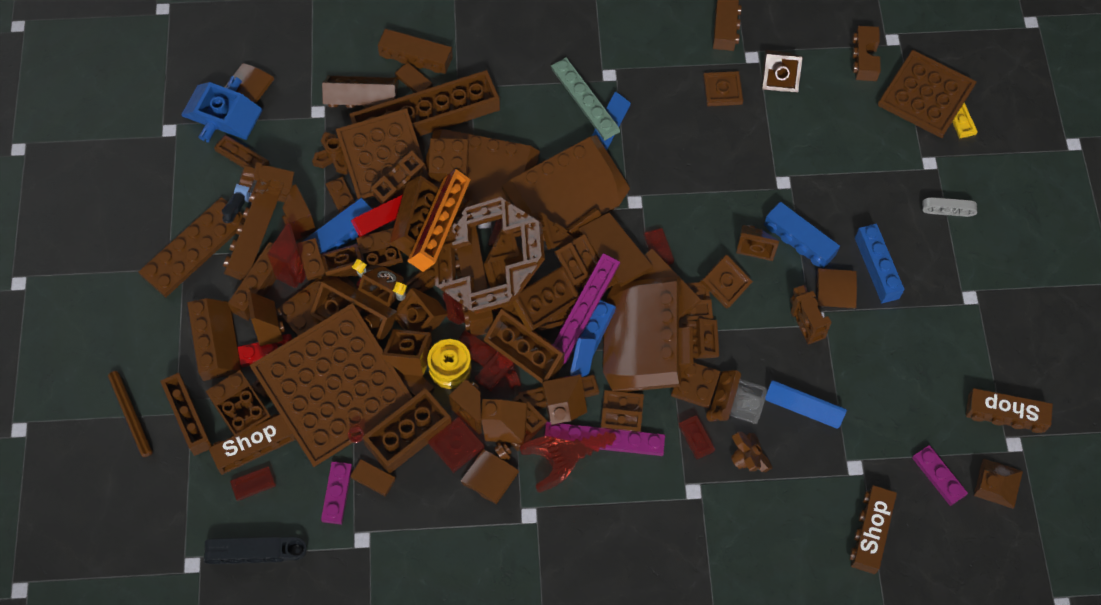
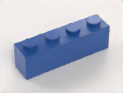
(340, 229)
(801, 235)
(879, 263)

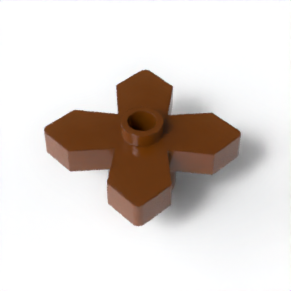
(331, 154)
(749, 453)

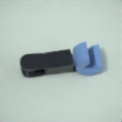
(235, 203)

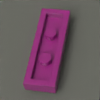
(939, 475)
(336, 493)

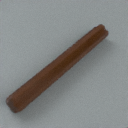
(130, 414)

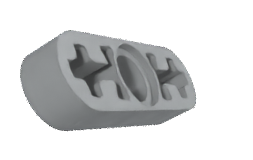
(949, 207)

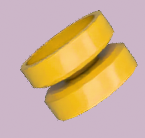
(449, 363)

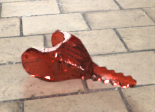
(564, 454)

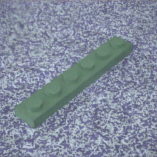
(585, 99)

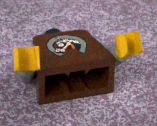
(380, 283)

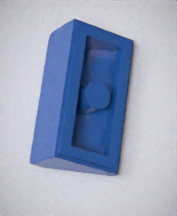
(583, 356)

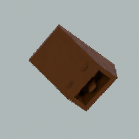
(237, 404)

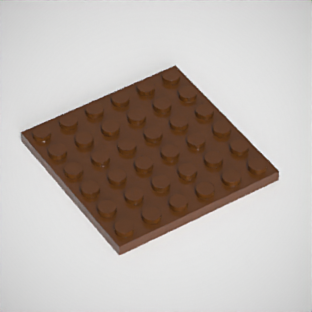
(331, 383)

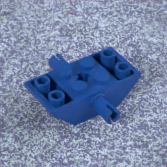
(222, 110)

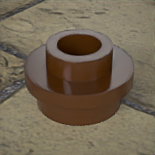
(503, 451)

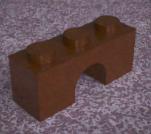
(866, 66)
(397, 178)

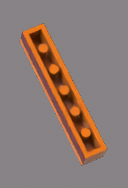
(439, 220)

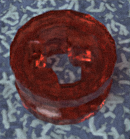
(512, 379)

